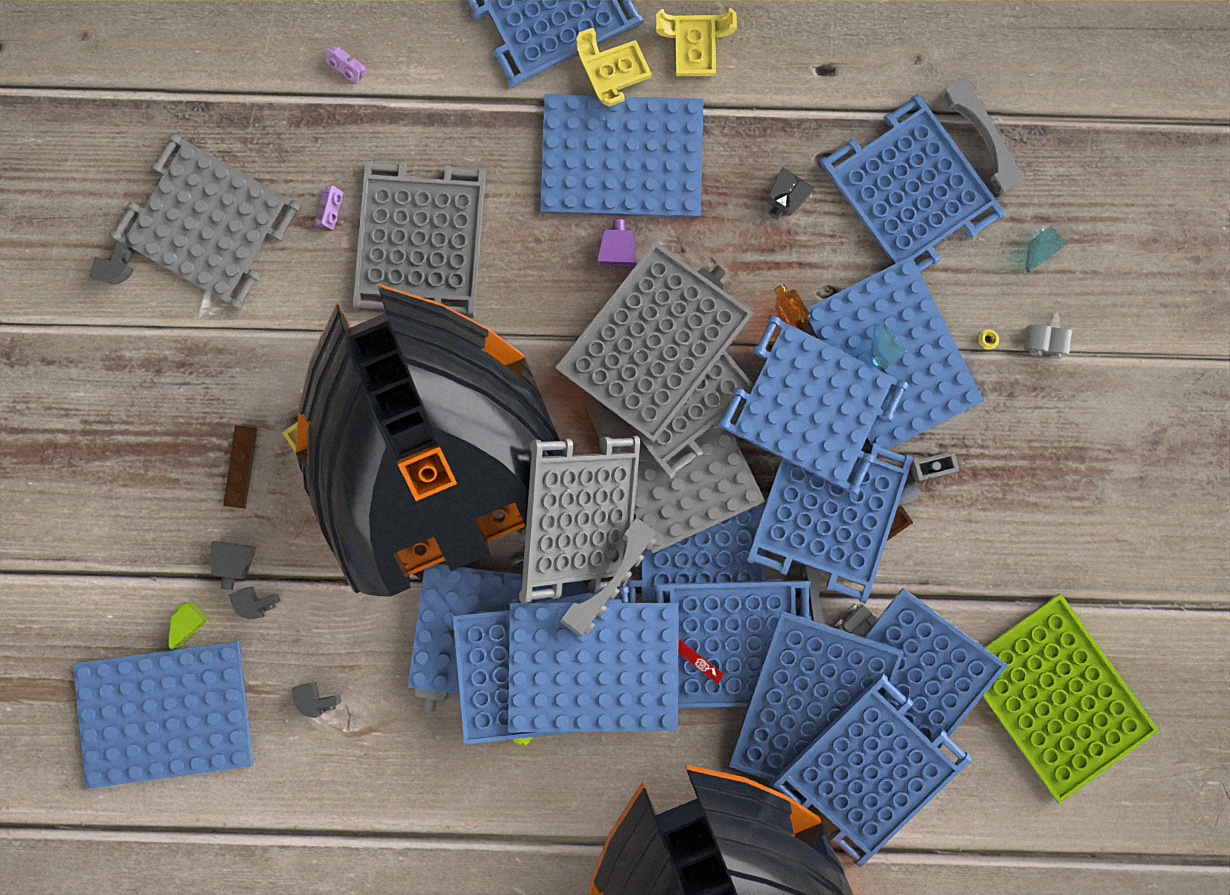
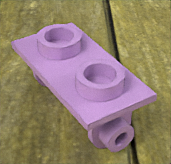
(339, 59)
(331, 199)

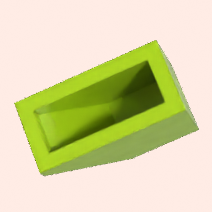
(185, 623)

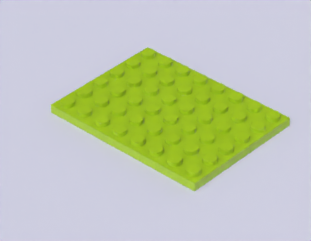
(1063, 699)

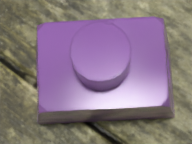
(617, 246)

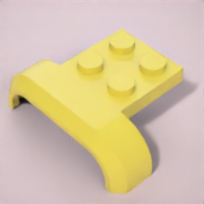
(696, 39)
(611, 68)

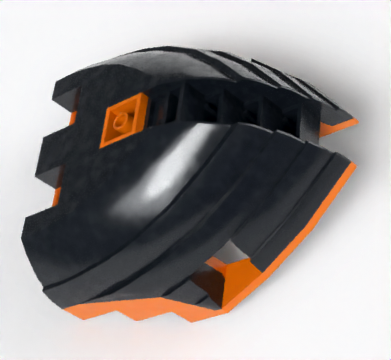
(416, 440)
(722, 843)

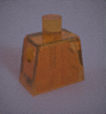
(791, 307)

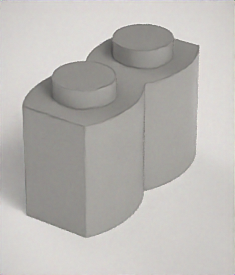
(1048, 340)

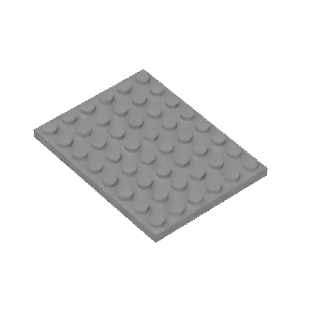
(654, 341)
(701, 492)

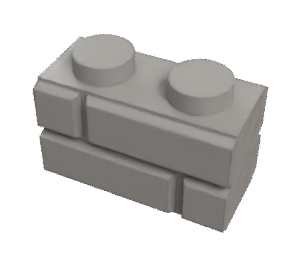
(934, 466)
(857, 621)

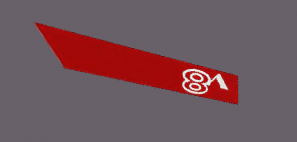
(699, 662)

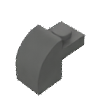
(116, 270)
(247, 604)
(309, 702)

